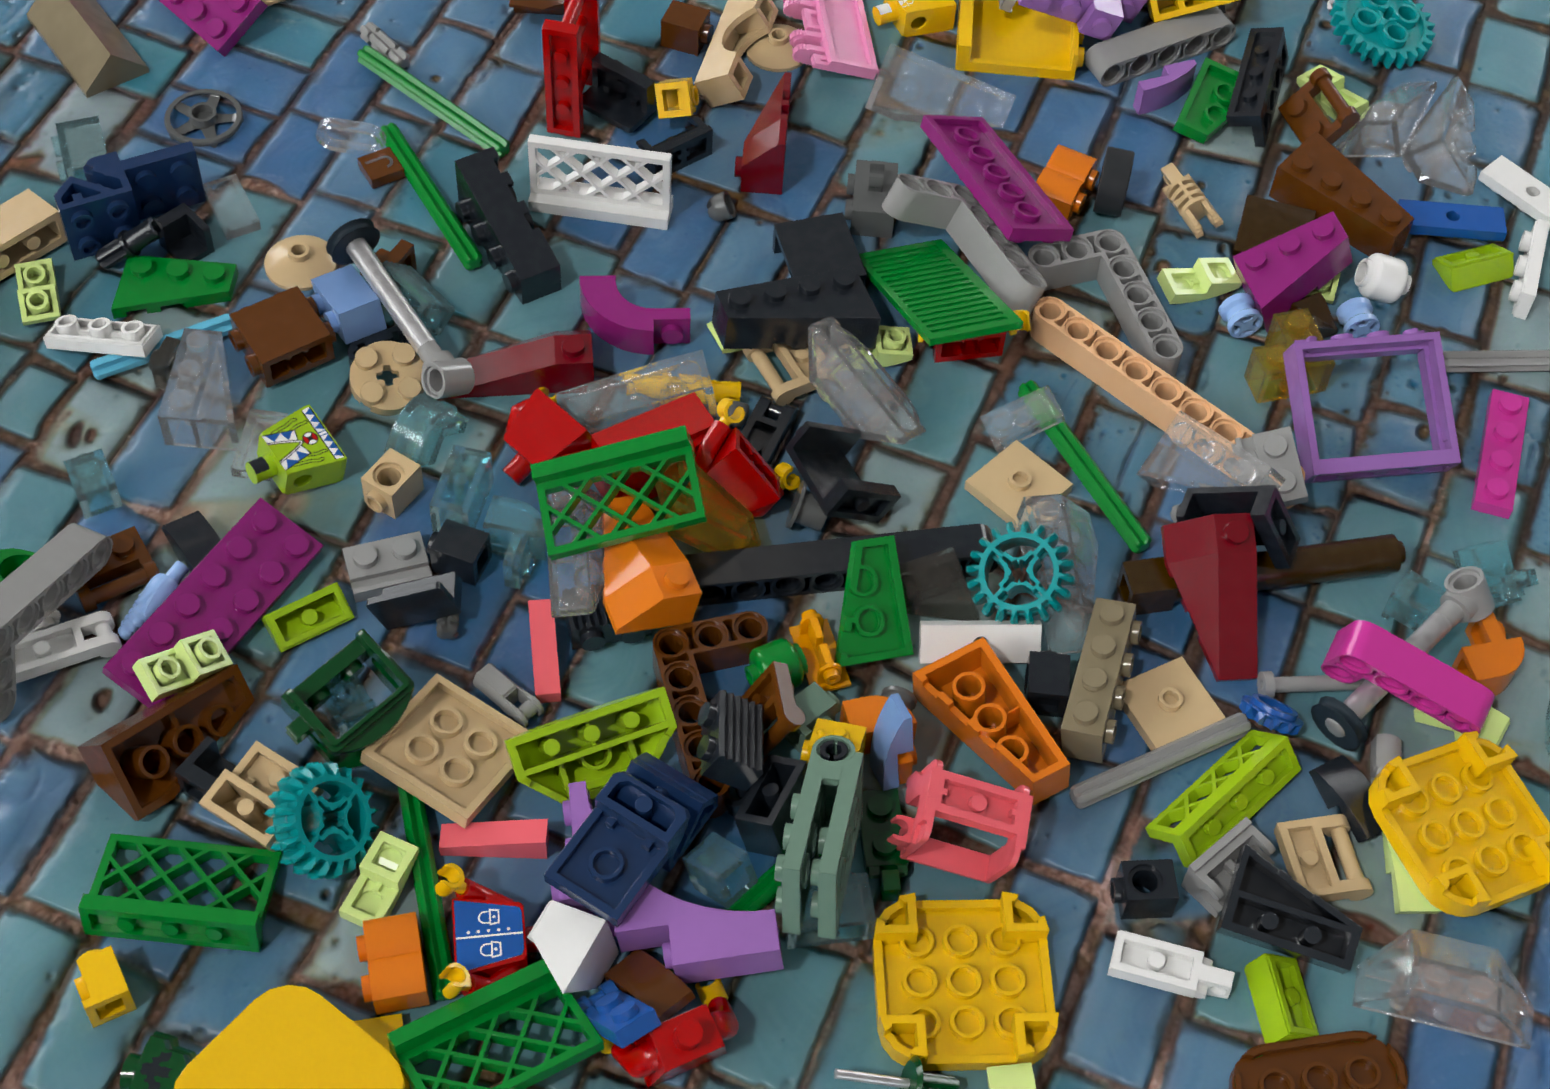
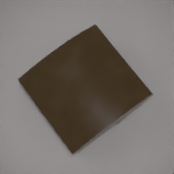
(1267, 219)

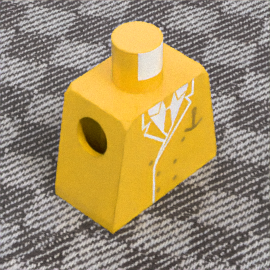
(916, 16)

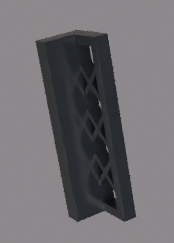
(1259, 82)

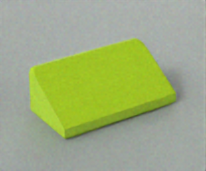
(1475, 266)
(308, 617)
(1280, 998)

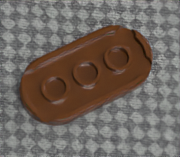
(1321, 1062)

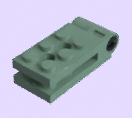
(824, 823)

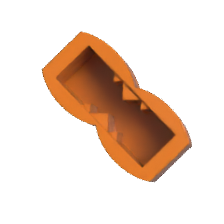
(1067, 179)
(394, 963)

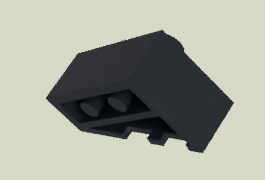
(1284, 917)

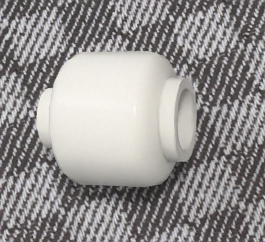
(1382, 278)

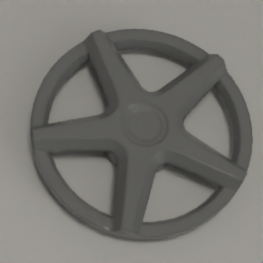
(203, 117)

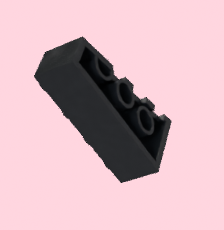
(505, 227)
(785, 309)

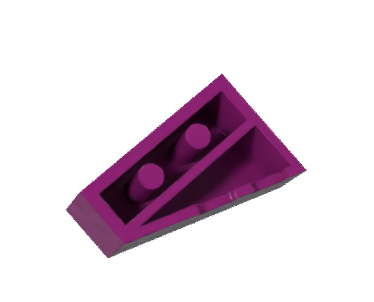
(1293, 265)

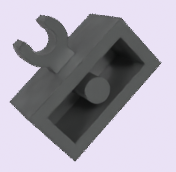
(869, 189)

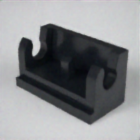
(685, 147)

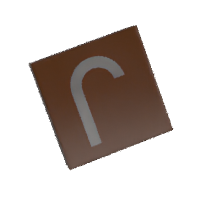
(381, 167)

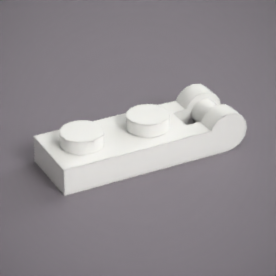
(65, 645)

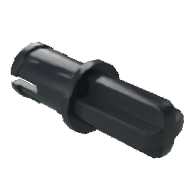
(130, 243)

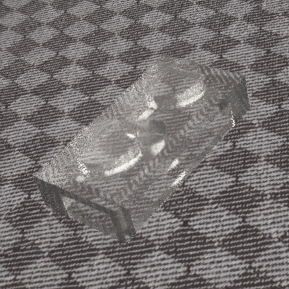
(1022, 418)

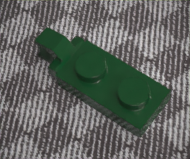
(879, 856)

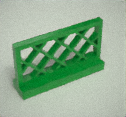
(604, 465)
(175, 918)
(479, 1017)

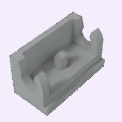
(1212, 872)

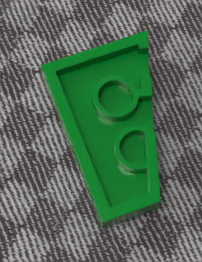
(1207, 102)
(168, 281)
(873, 606)

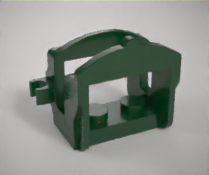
(316, 691)

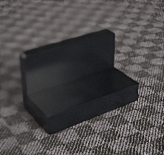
(418, 601)

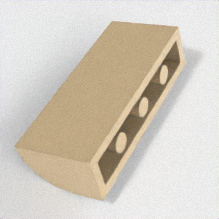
(27, 230)

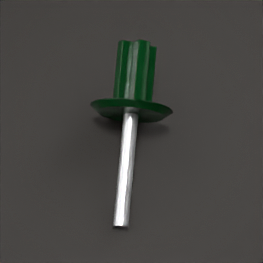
(911, 1077)

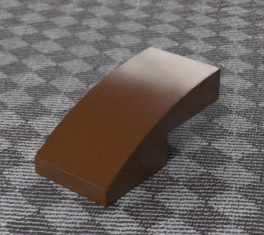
(651, 984)

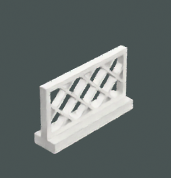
(598, 199)

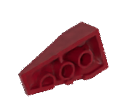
(765, 146)
(550, 361)
(1217, 578)

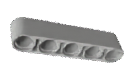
(1158, 45)

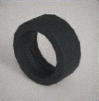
(1114, 181)

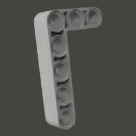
(956, 210)
(1110, 261)
(39, 589)

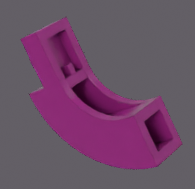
(627, 324)

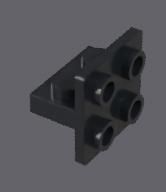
(619, 94)

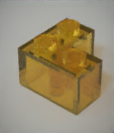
(1266, 365)

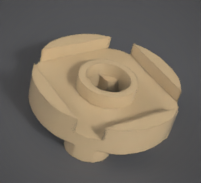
(380, 357)

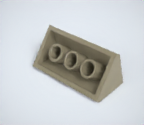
(86, 43)

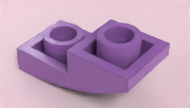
(1164, 90)

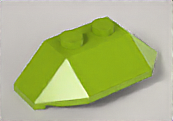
(592, 744)

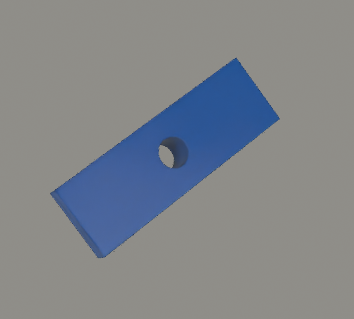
(1456, 220)

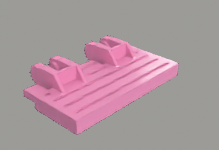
(833, 36)

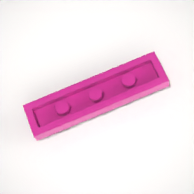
(1500, 454)

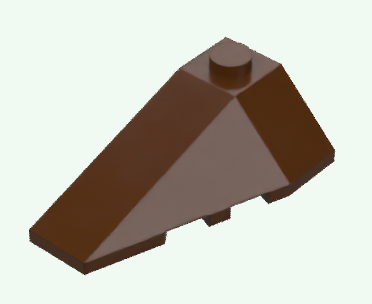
(140, 754)

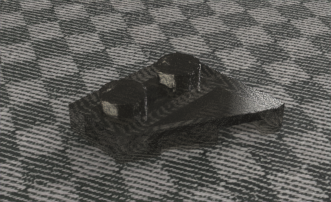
(938, 587)

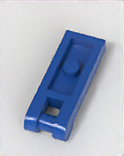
(618, 1015)

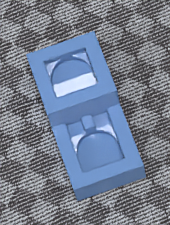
(890, 737)

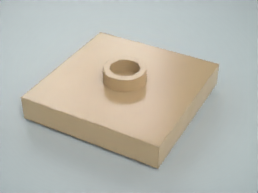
(1012, 476)
(1168, 703)

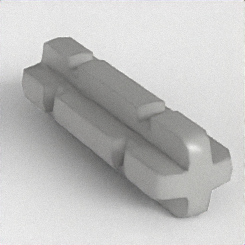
(384, 44)

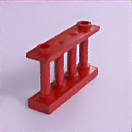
(568, 64)

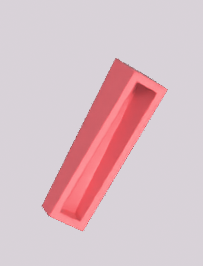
(544, 651)
(496, 839)

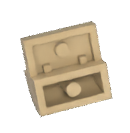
(243, 794)

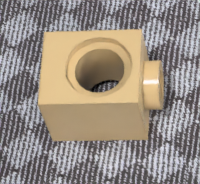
(392, 483)

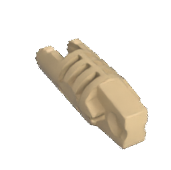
(1188, 200)

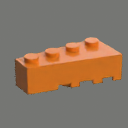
(993, 718)

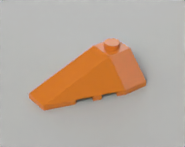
(646, 578)

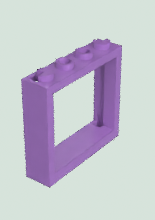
(1375, 344)

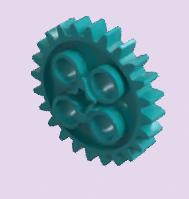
(1384, 30)

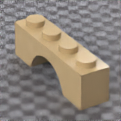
(723, 73)

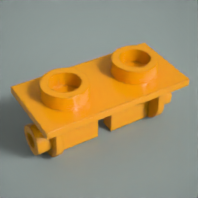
(819, 649)

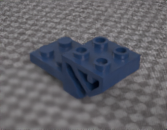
(124, 193)
(637, 827)

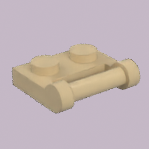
(796, 364)
(1310, 860)

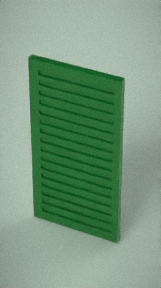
(938, 292)

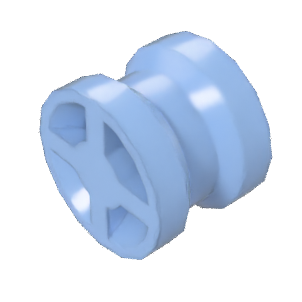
(1240, 315)
(1357, 317)

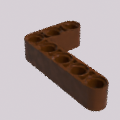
(684, 668)

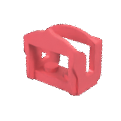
(967, 803)

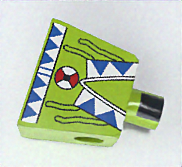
(298, 454)

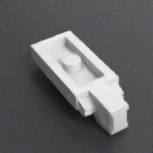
(1167, 967)

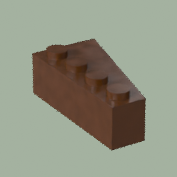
(1326, 181)

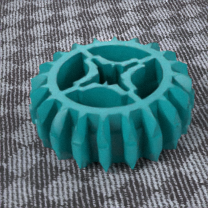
(1032, 561)
(304, 819)

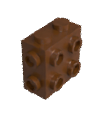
(282, 336)

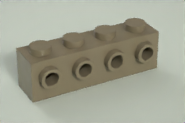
(1098, 680)

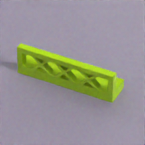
(1230, 797)

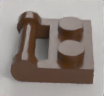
(1307, 115)
(126, 556)
(776, 695)

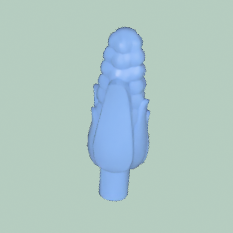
(151, 598)

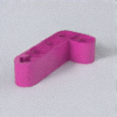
(1409, 674)

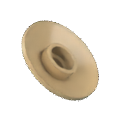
(774, 50)
(298, 261)

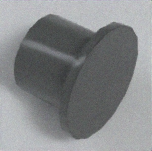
(805, 510)

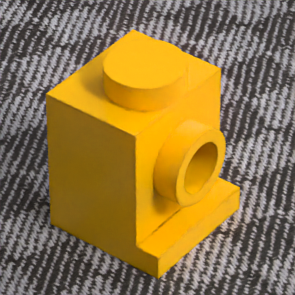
(676, 98)
(103, 986)

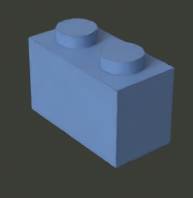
(348, 304)

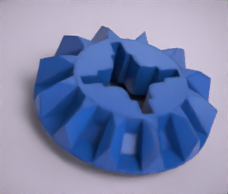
(1271, 713)

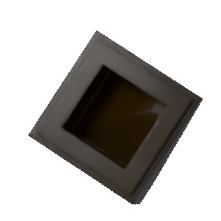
(1320, 313)

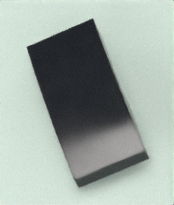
(191, 538)
(1347, 787)

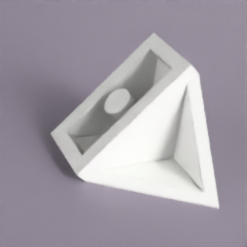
(574, 946)

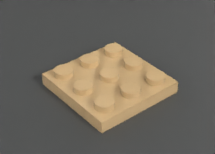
(446, 750)

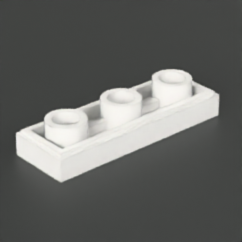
(1518, 187)
(1528, 268)
(103, 336)
(1007, 640)

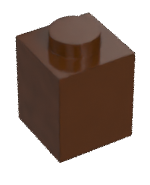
(686, 28)

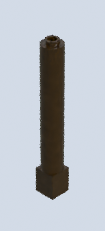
(1152, 590)

